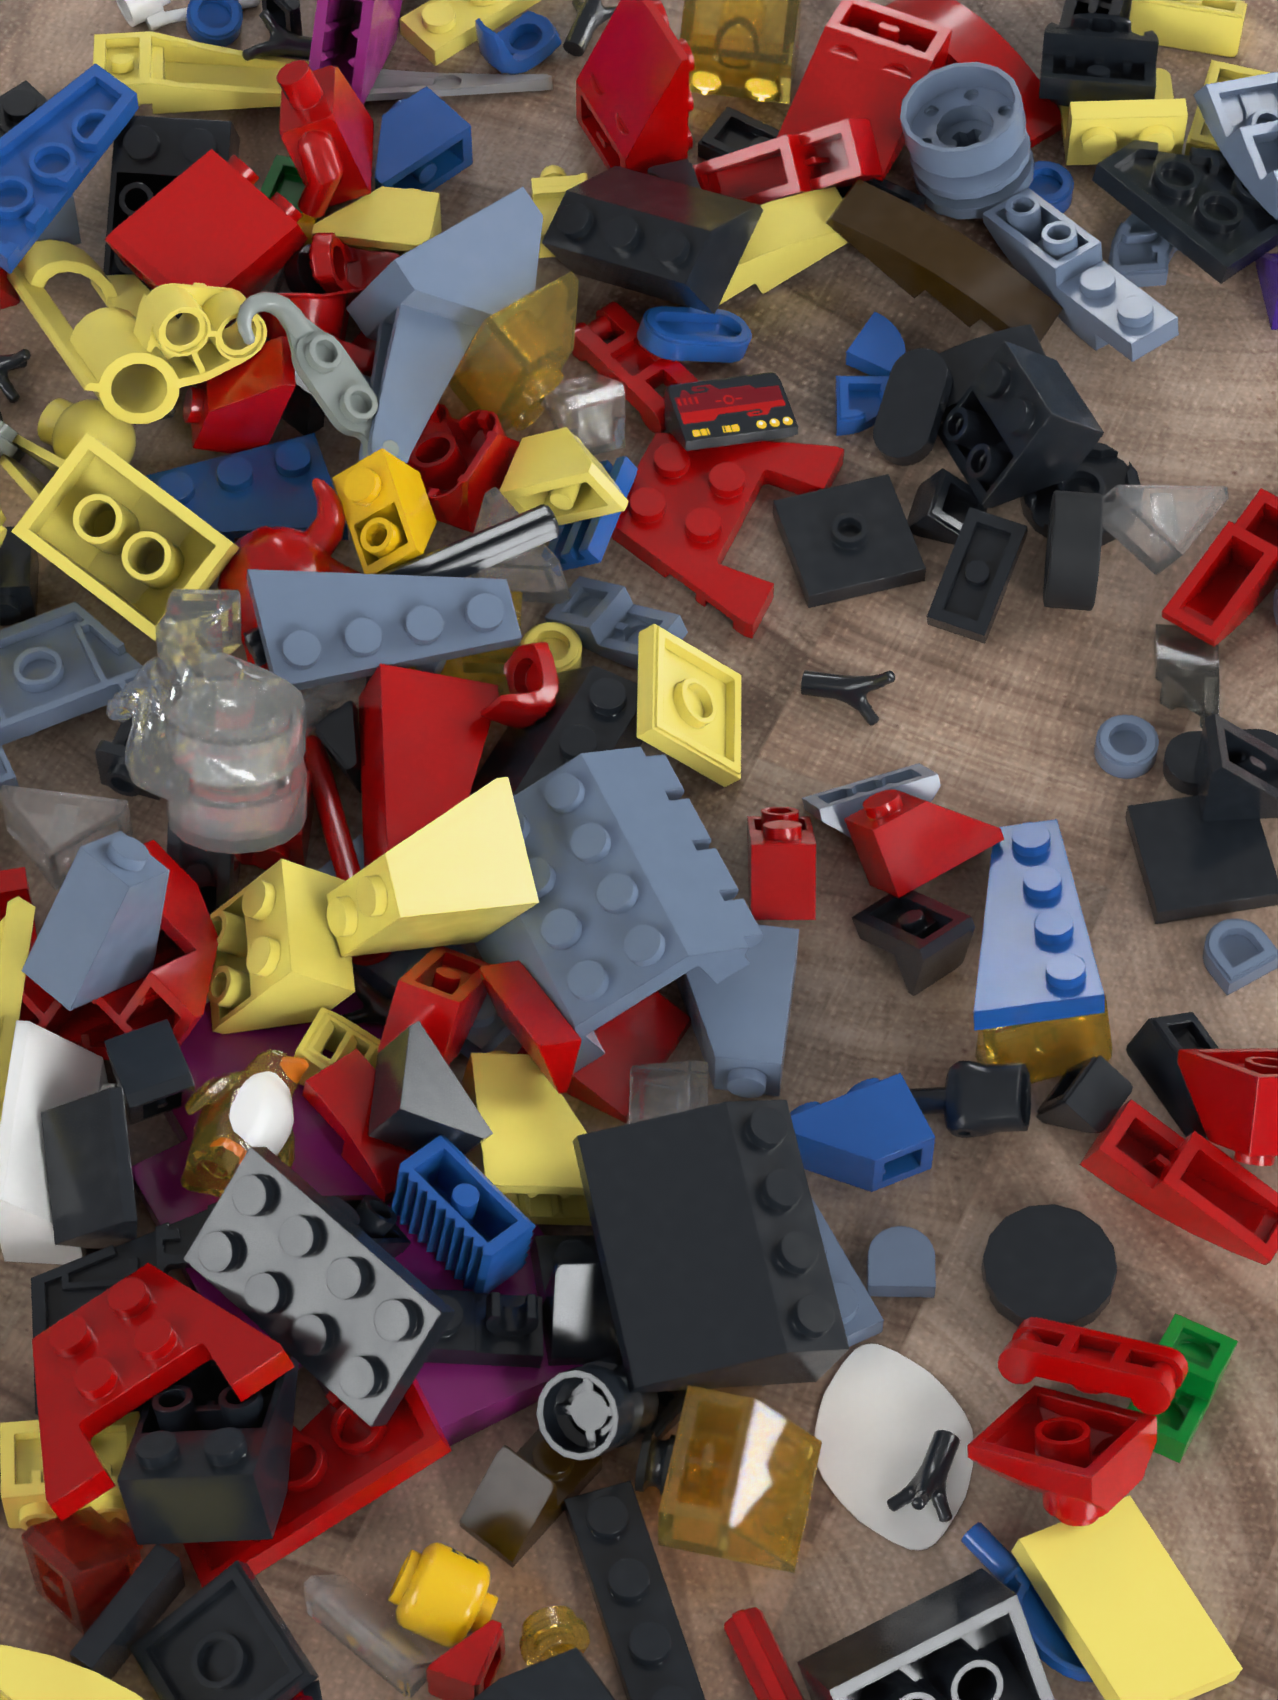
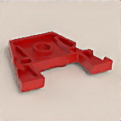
(694, 503)
(120, 1356)

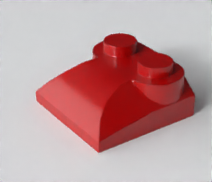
(1069, 1450)

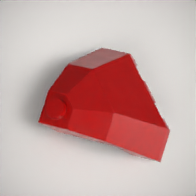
(172, 989)

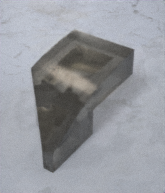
(1187, 671)

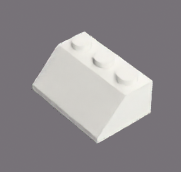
(41, 1076)

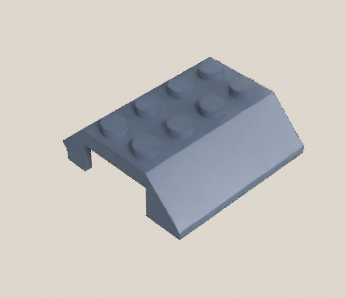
(619, 891)

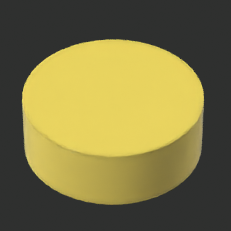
(562, 642)

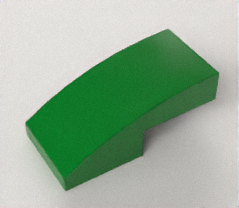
(1207, 1360)

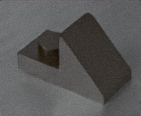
(524, 1496)

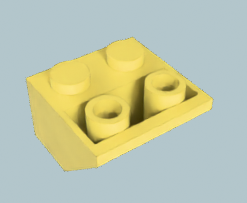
(277, 952)

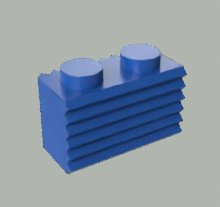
(461, 1216)

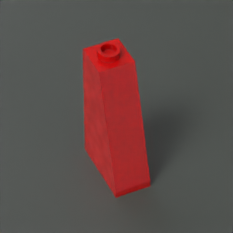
(416, 750)

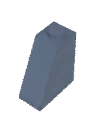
(101, 922)
(746, 1016)

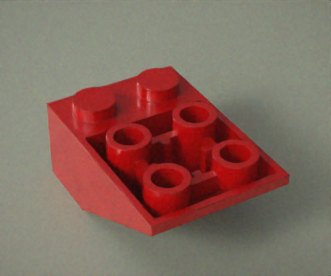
(865, 70)
(637, 90)

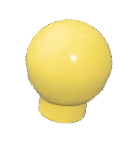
(66, 422)

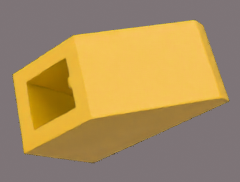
(385, 511)

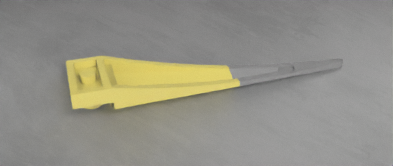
(198, 76)

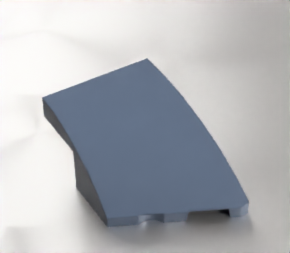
(1245, 128)

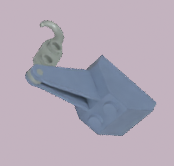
(423, 322)

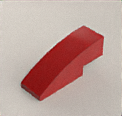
(795, 163)
(1231, 574)
(1186, 1183)

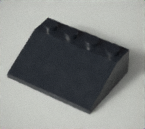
(711, 1249)

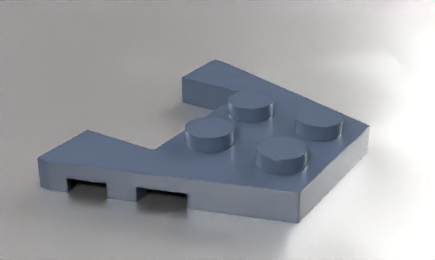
(56, 671)

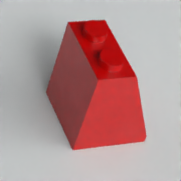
(210, 230)

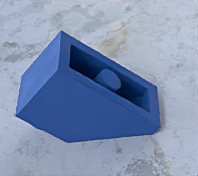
(422, 143)

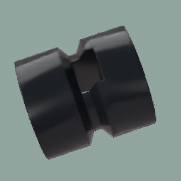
(592, 1410)

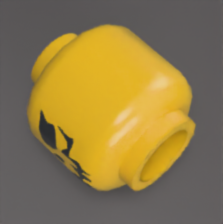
(442, 1594)

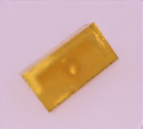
(1047, 1046)

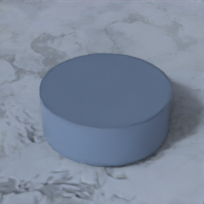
(1126, 746)

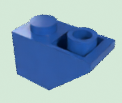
(866, 1135)

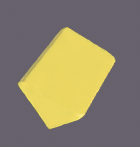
(1192, 24)

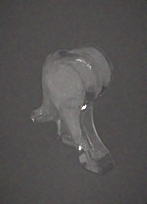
(220, 731)

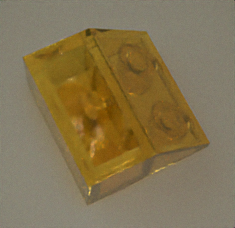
(738, 1481)

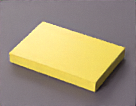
(1126, 1608)

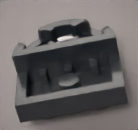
(1097, 61)

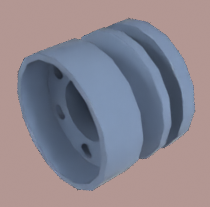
(967, 139)

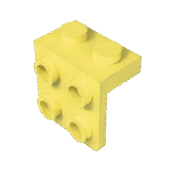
(1103, 127)

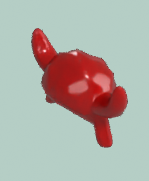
(288, 551)

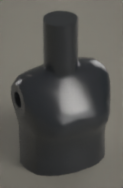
(980, 1098)

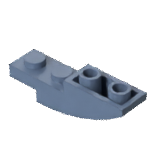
(1070, 270)

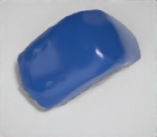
(518, 45)

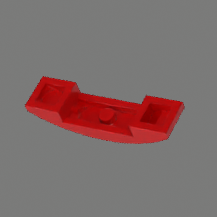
(978, 42)

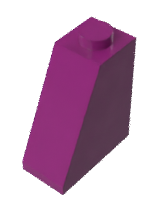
(355, 39)

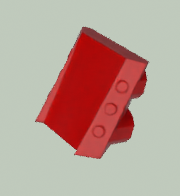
(461, 463)

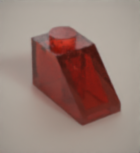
(81, 1563)

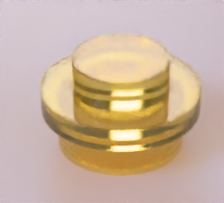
(552, 1633)

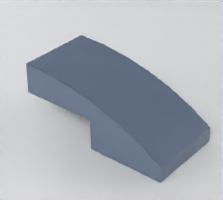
(609, 619)

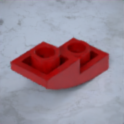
(344, 1100)

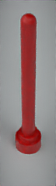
(334, 823)

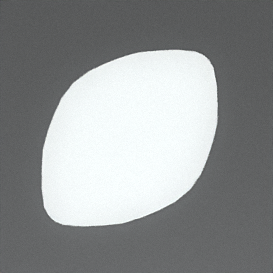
(875, 1438)

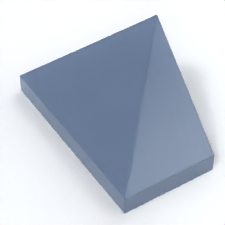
(840, 802)

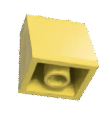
(441, 883)

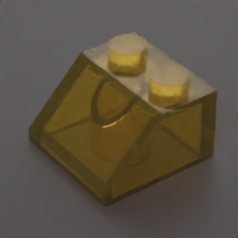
(743, 47)
(520, 355)

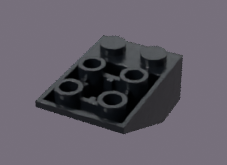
(149, 157)
(209, 1462)

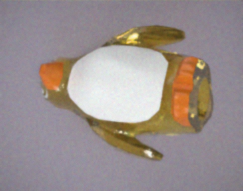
(242, 1113)

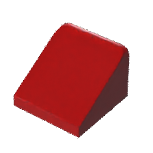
(469, 1665)

